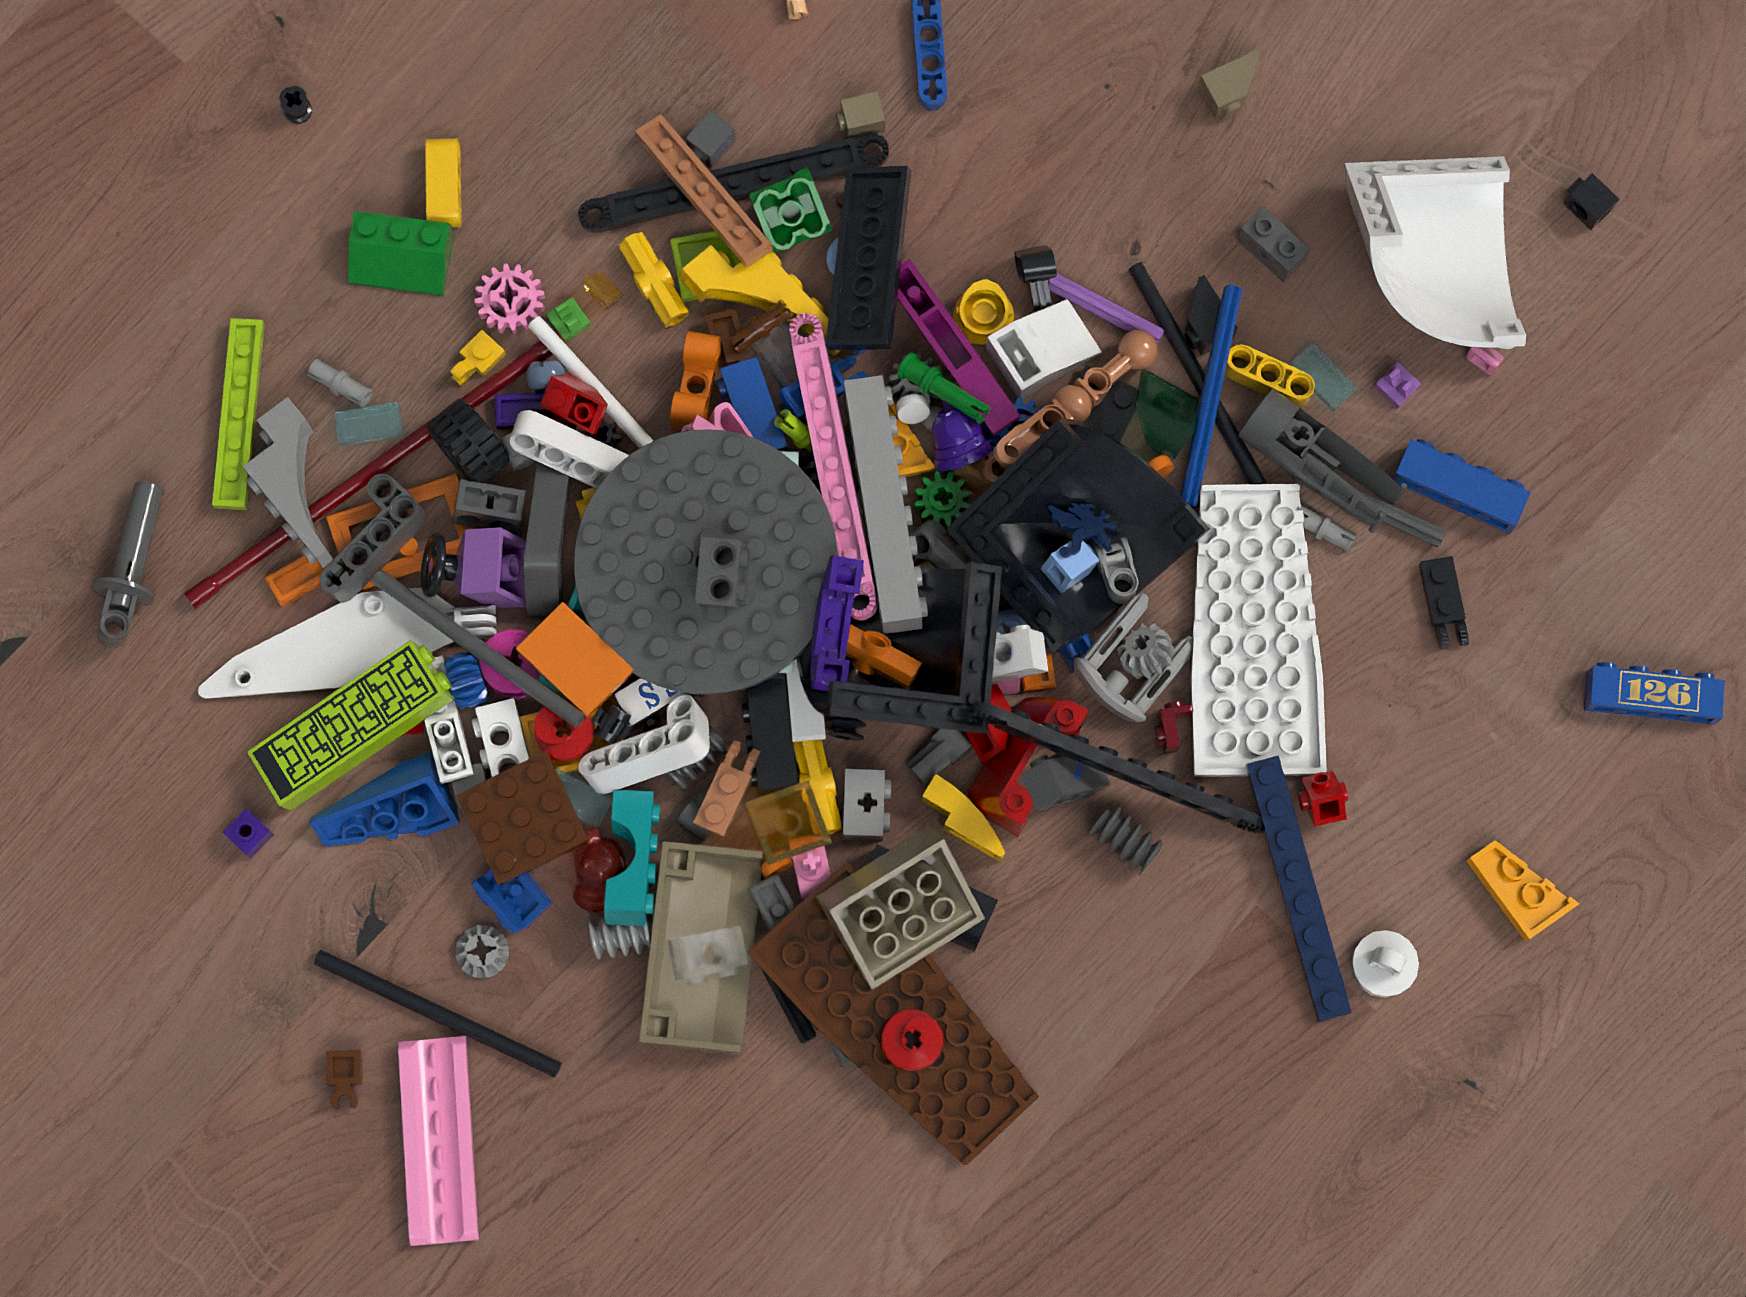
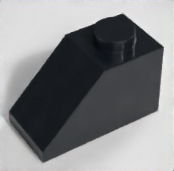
(1203, 317)

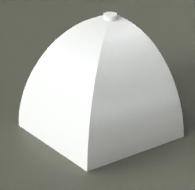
(1439, 245)

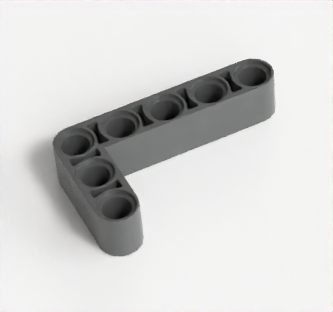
(545, 541)

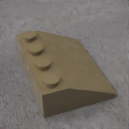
(901, 907)

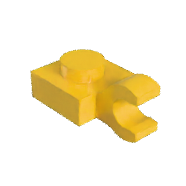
(479, 355)

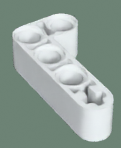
(651, 753)

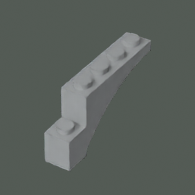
(281, 476)

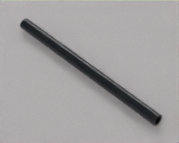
(1194, 371)
(437, 1013)

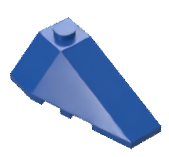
(393, 804)

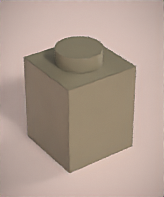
(861, 115)

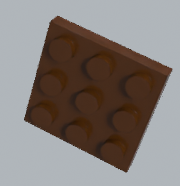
(523, 818)

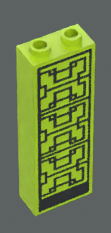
(351, 724)

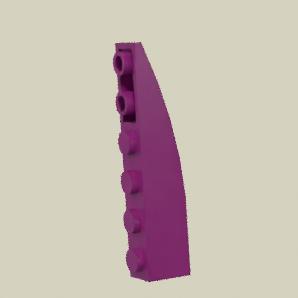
(953, 347)

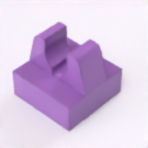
(1397, 385)

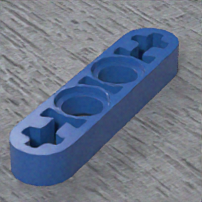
(929, 50)

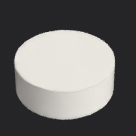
(912, 409)

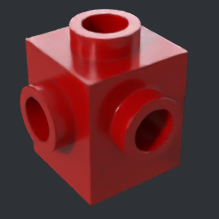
(1323, 798)

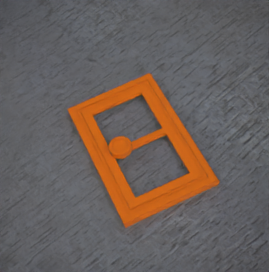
(411, 564)

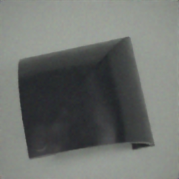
(1015, 531)
(954, 653)

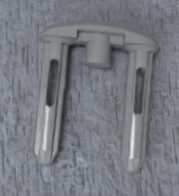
(1108, 691)

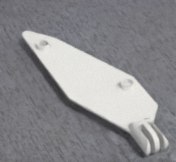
(339, 645)

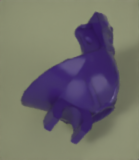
(957, 439)

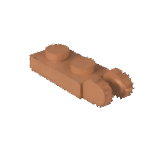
(726, 792)

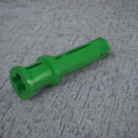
(931, 381)

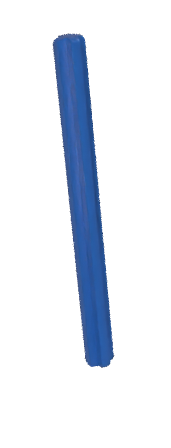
(1211, 394)

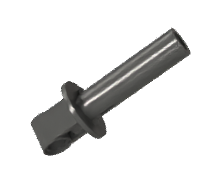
(124, 591)

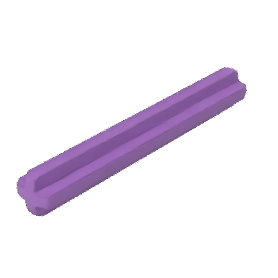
(1102, 307)

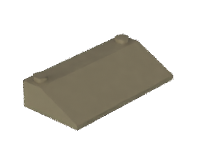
(699, 893)

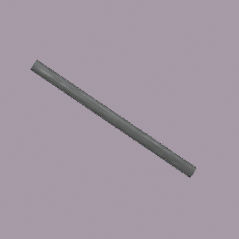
(478, 648)

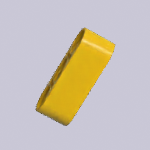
(443, 181)
(1259, 362)

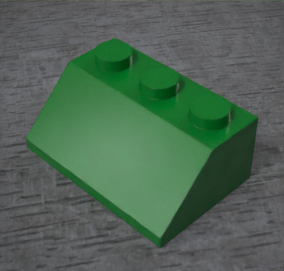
(399, 253)

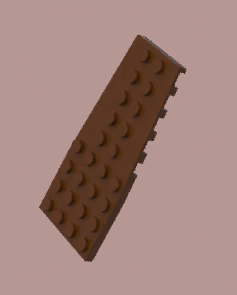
(957, 1099)

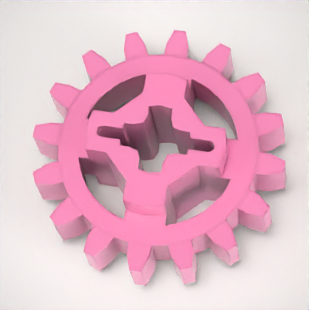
(497, 298)

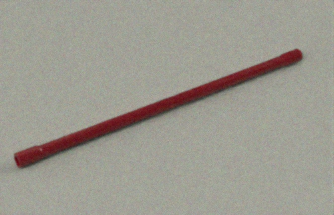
(213, 584)

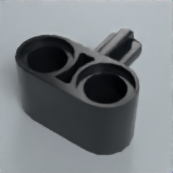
(1036, 267)

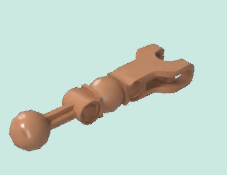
(1074, 402)

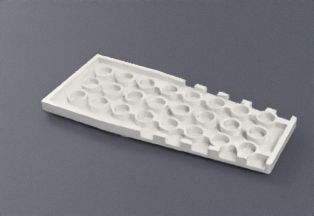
(1255, 636)

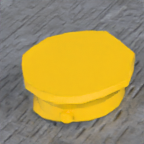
(982, 311)

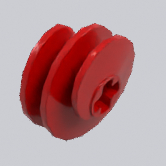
(565, 748)
(894, 1042)

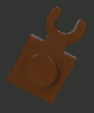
(343, 1071)

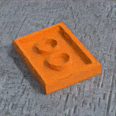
(575, 660)

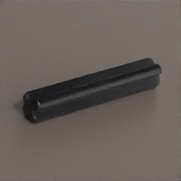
(799, 1023)

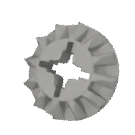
(494, 960)

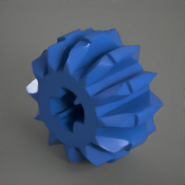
(466, 680)

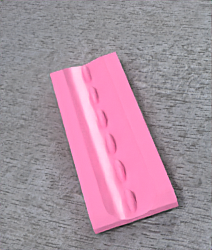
(438, 1141)

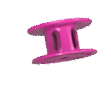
(505, 644)

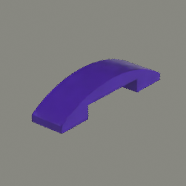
(833, 621)

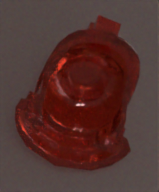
(593, 864)

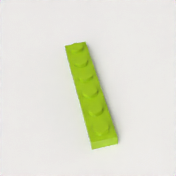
(238, 413)

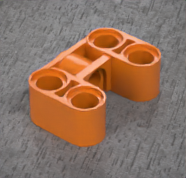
(701, 366)

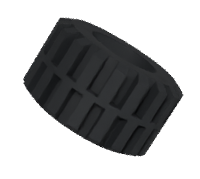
(468, 442)

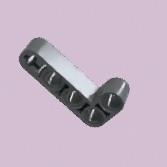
(368, 540)

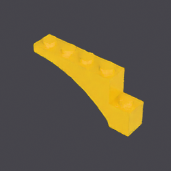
(758, 285)

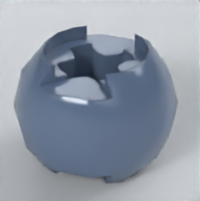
(540, 372)

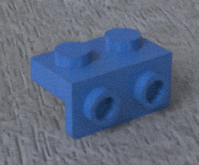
(515, 902)

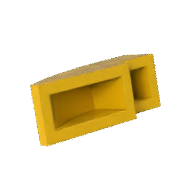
(963, 817)

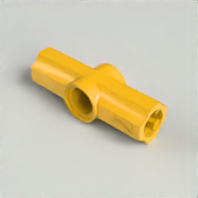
(653, 279)
(814, 768)

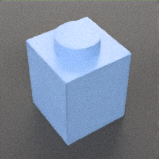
(1068, 571)

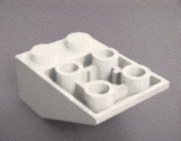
(1041, 348)

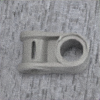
(1117, 566)

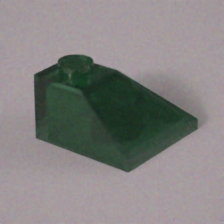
(1165, 414)

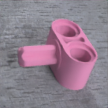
(811, 870)

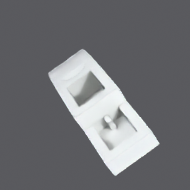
(448, 738)

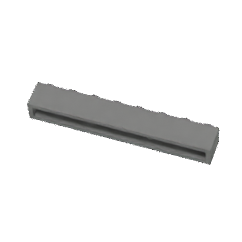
(883, 504)

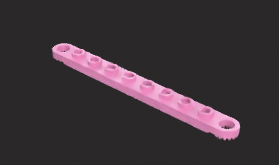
(831, 451)

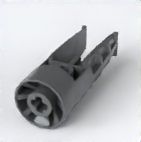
(1313, 453)

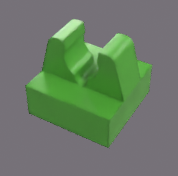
(568, 319)

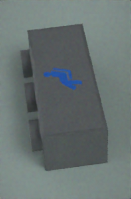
(1061, 781)

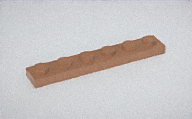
(703, 191)

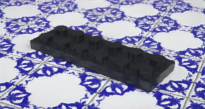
(868, 258)

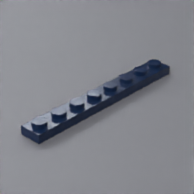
(1298, 888)

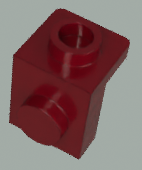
(1166, 732)

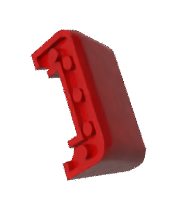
(995, 786)

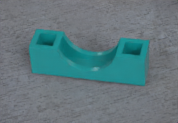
(627, 894)

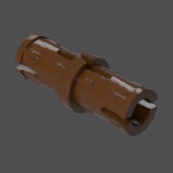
(760, 326)

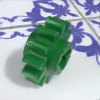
(951, 492)

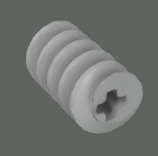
(619, 936)

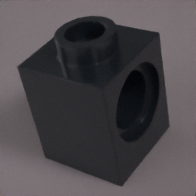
(1590, 200)

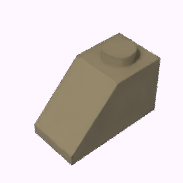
(1228, 85)

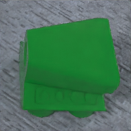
(791, 211)

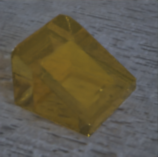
(602, 290)

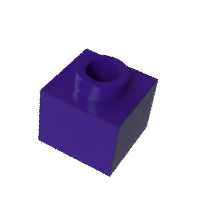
(255, 841)

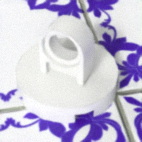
(1384, 963)

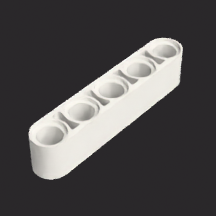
(563, 448)

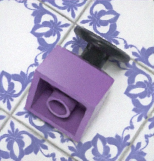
(484, 567)

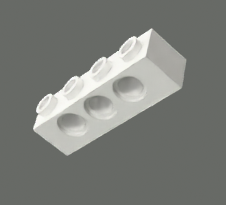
(1026, 657)
(496, 718)

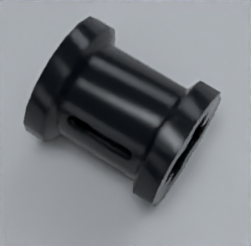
(295, 95)

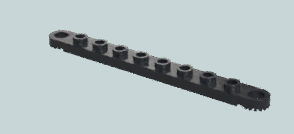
(738, 180)
(1108, 762)

